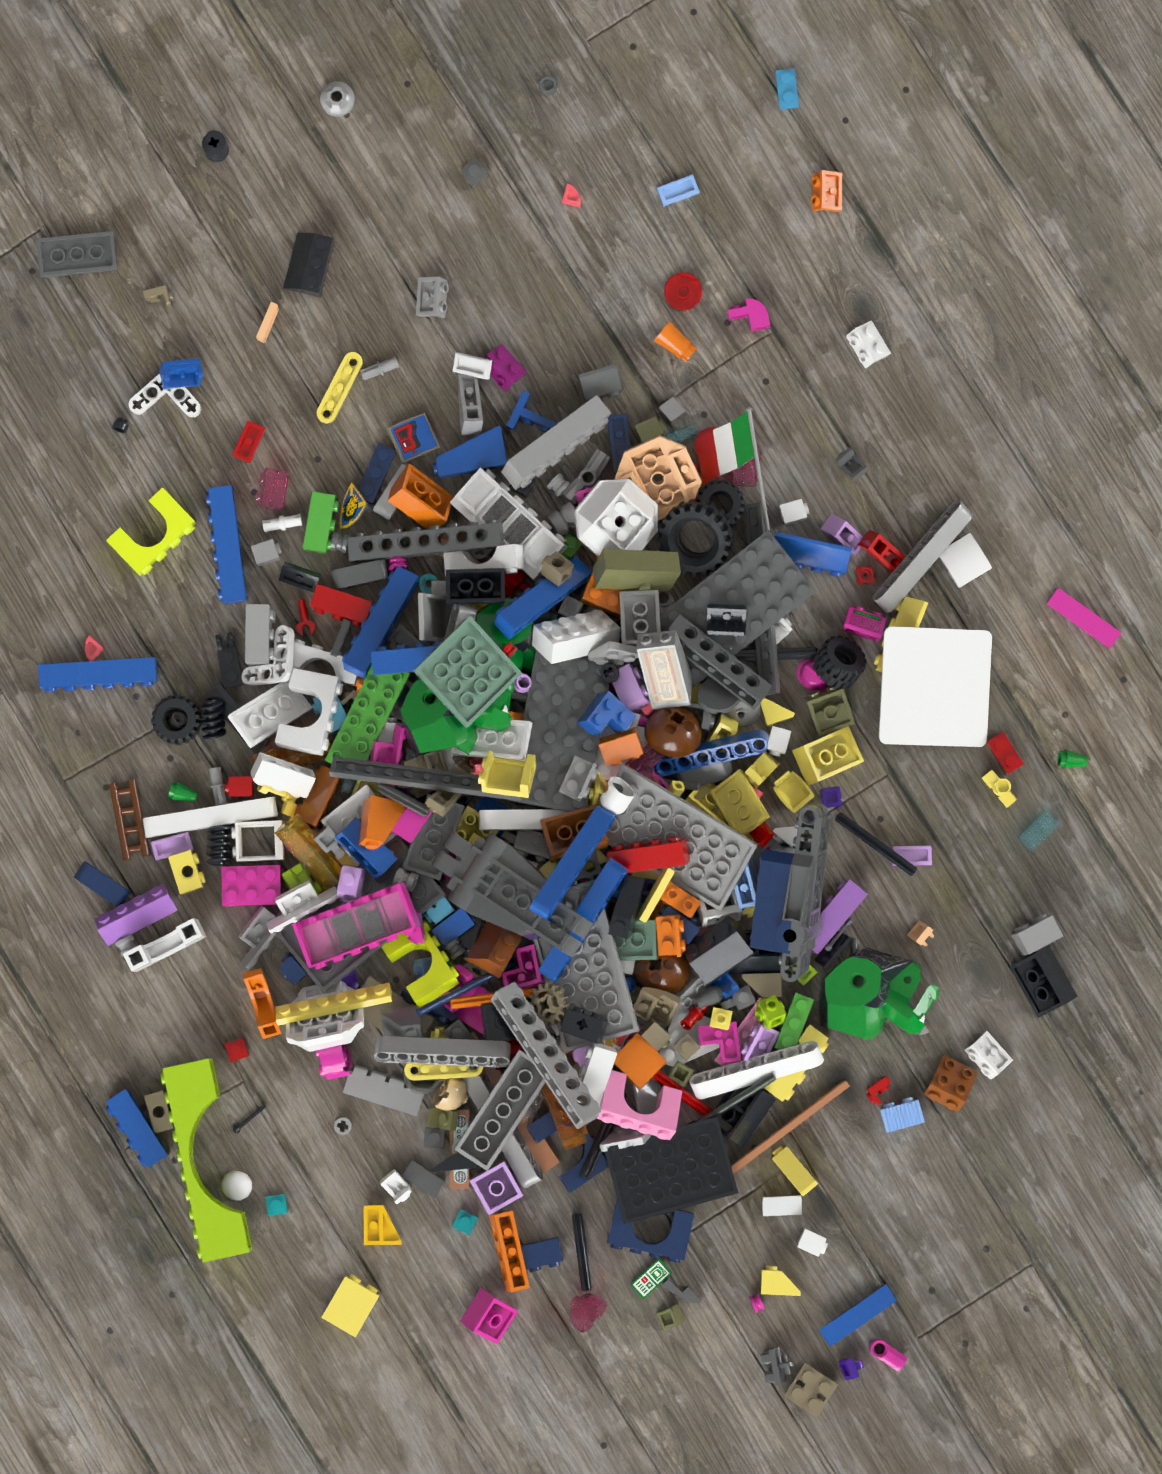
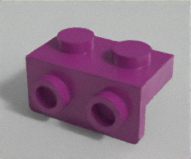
(505, 367)

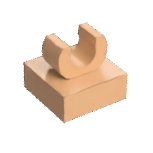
(920, 933)

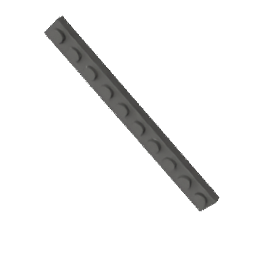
(766, 643)
(410, 777)

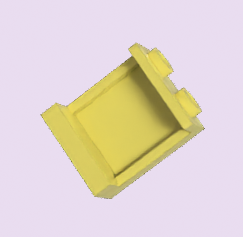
(507, 775)
(351, 1305)

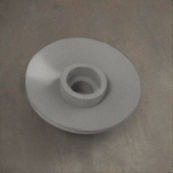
(748, 716)

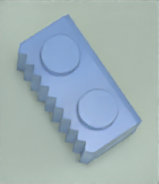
(901, 1115)

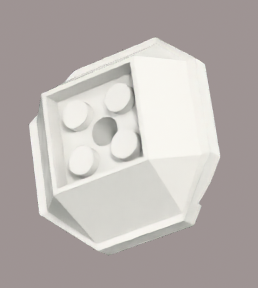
(605, 502)
(325, 1030)

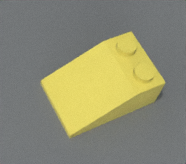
(827, 756)

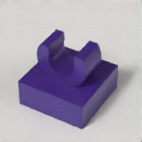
(850, 1367)

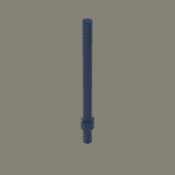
(460, 990)

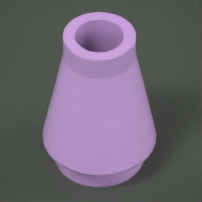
(522, 684)

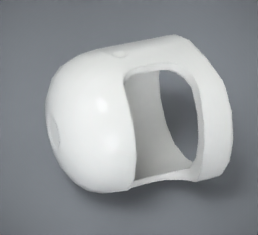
(614, 800)

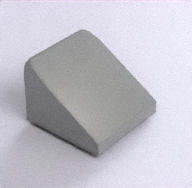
(671, 410)

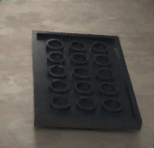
(671, 1172)

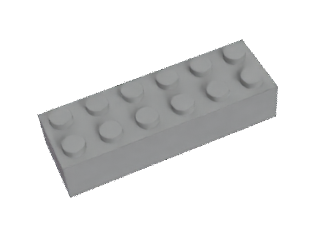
(556, 442)
(501, 1111)

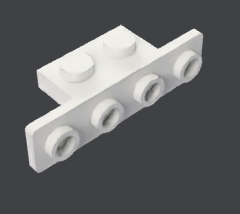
(298, 903)

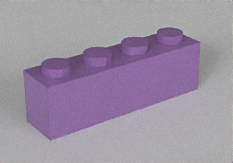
(838, 911)
(135, 914)

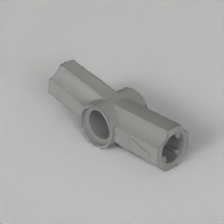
(595, 467)

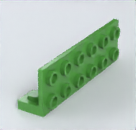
(367, 716)

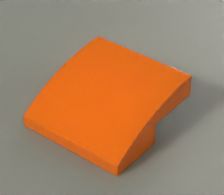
(639, 1061)

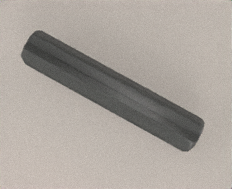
(403, 799)

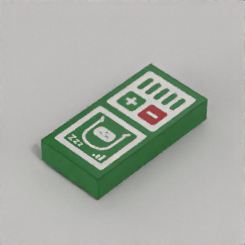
(651, 1278)

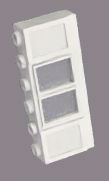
(486, 499)

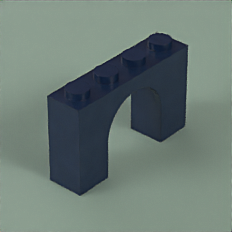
(571, 1178)
(672, 1246)

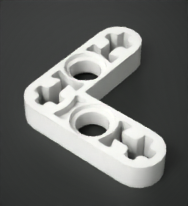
(170, 392)
(275, 668)

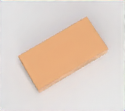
(267, 322)

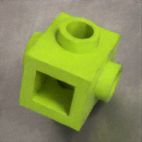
(770, 1012)

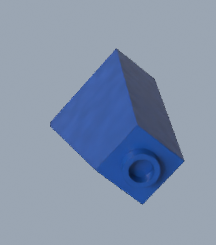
(482, 452)

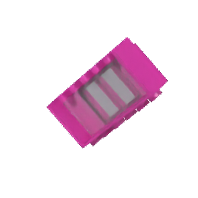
(356, 926)

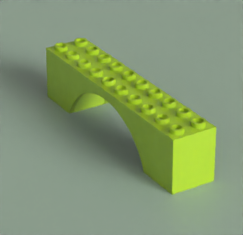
(218, 1227)

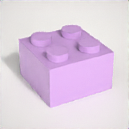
(631, 688)
(495, 1187)

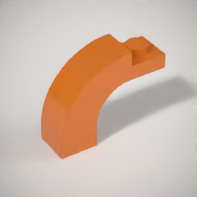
(262, 1003)

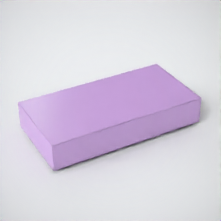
(171, 845)
(915, 854)

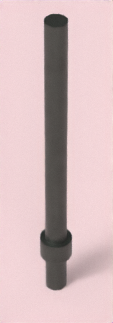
(737, 1099)

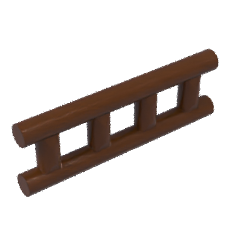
(119, 812)

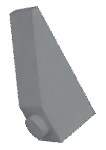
(469, 405)

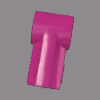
(888, 1354)

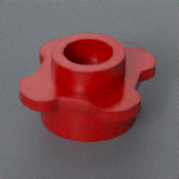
(865, 570)

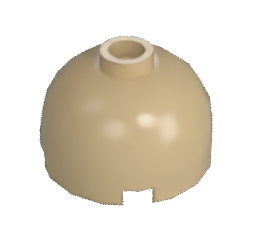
(450, 1094)

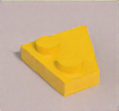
(379, 1227)

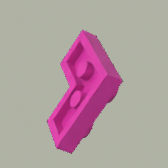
(727, 1040)

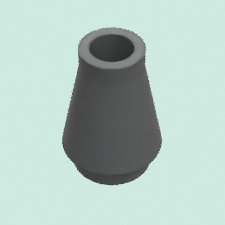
(710, 996)

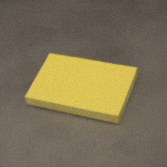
(739, 803)

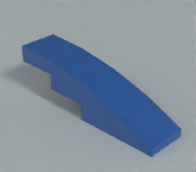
(857, 1315)

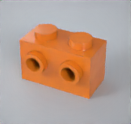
(621, 747)

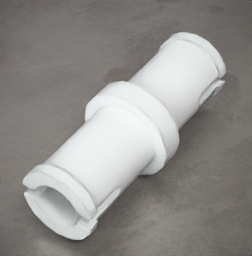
(282, 522)

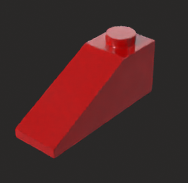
(881, 550)

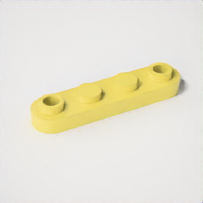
(339, 387)
(432, 1072)

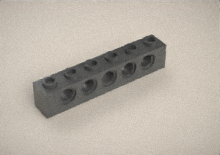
(720, 664)

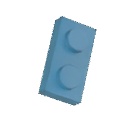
(786, 89)

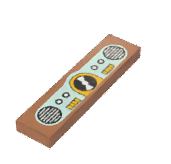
(459, 1178)

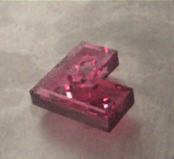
(646, 762)

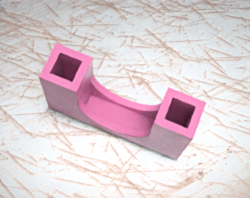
(616, 1111)

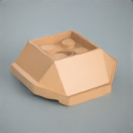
(664, 458)

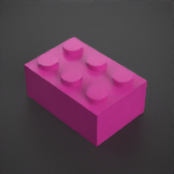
(251, 885)

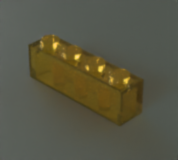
(299, 840)

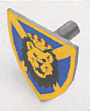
(353, 507)

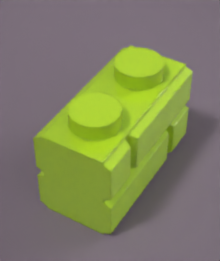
(297, 876)

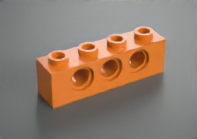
(509, 1251)

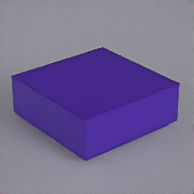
(831, 797)

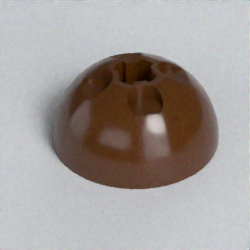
(673, 731)
(669, 974)

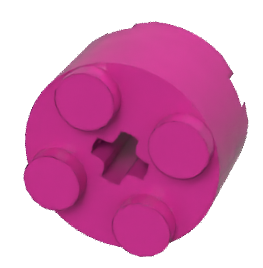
(335, 1061)

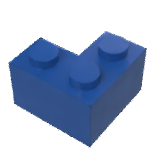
(606, 711)

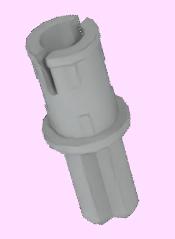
(379, 368)
(217, 786)

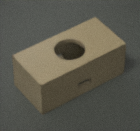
(154, 1100)

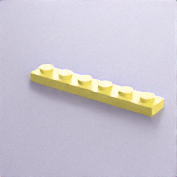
(333, 1004)

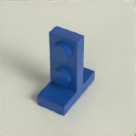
(529, 418)

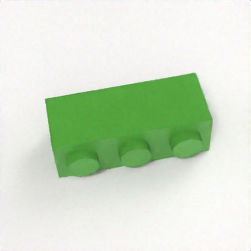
(320, 522)
(794, 1021)

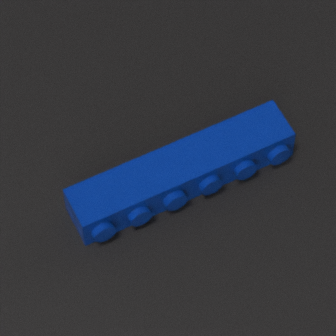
(227, 543)
(538, 600)
(381, 621)
(98, 673)

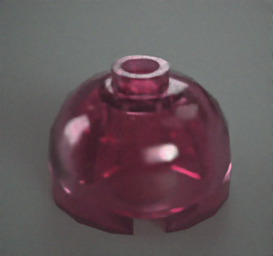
(586, 1310)

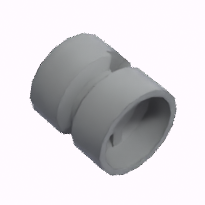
(563, 519)

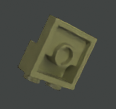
(829, 710)

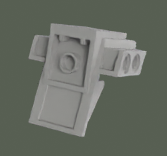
(433, 613)

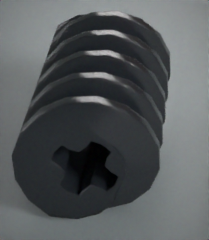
(212, 139)
(214, 717)
(218, 846)

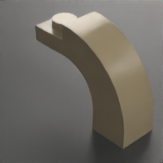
(443, 801)

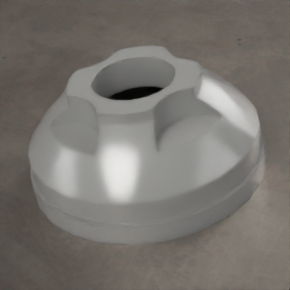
(341, 107)

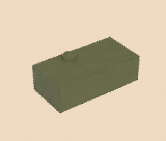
(636, 570)

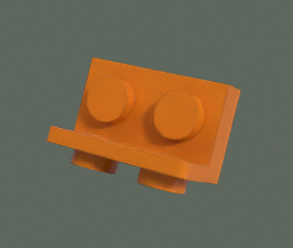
(826, 191)
(680, 900)
(669, 935)

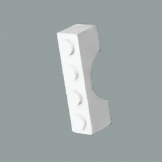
(505, 557)
(304, 655)

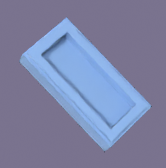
(678, 190)

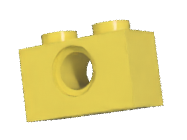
(178, 863)

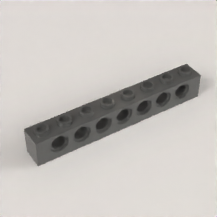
(358, 542)

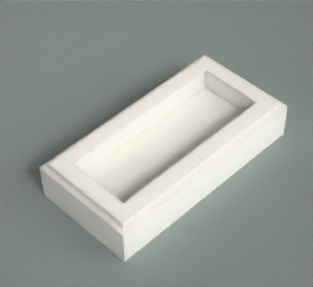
(472, 365)

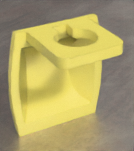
(793, 791)

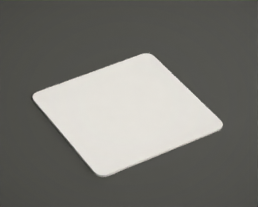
(935, 686)

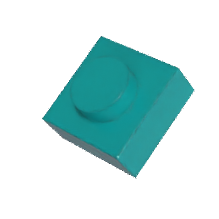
(276, 1204)
(465, 1221)

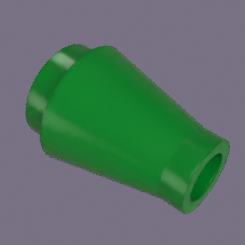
(1070, 759)
(181, 792)

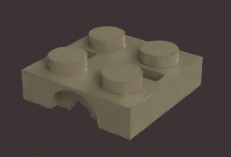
(806, 1394)

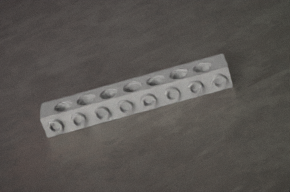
(546, 1065)

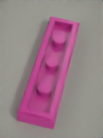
(1083, 618)

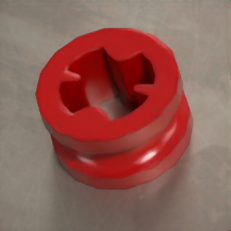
(508, 649)

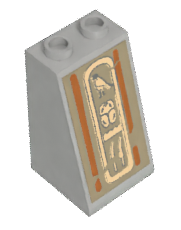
(665, 669)

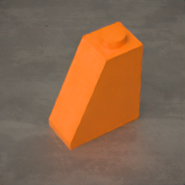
(378, 820)

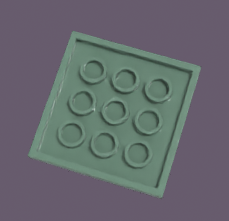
(467, 671)

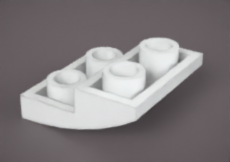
(965, 560)

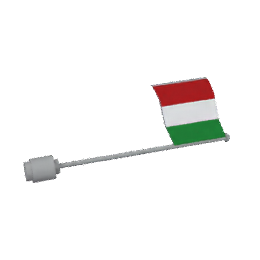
(728, 450)

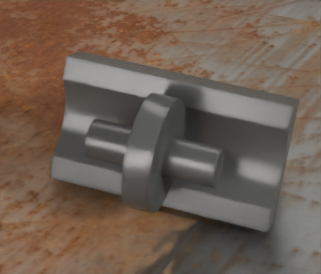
(779, 1364)

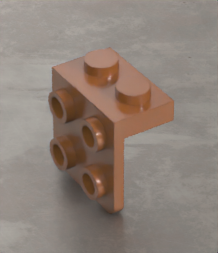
(951, 1083)

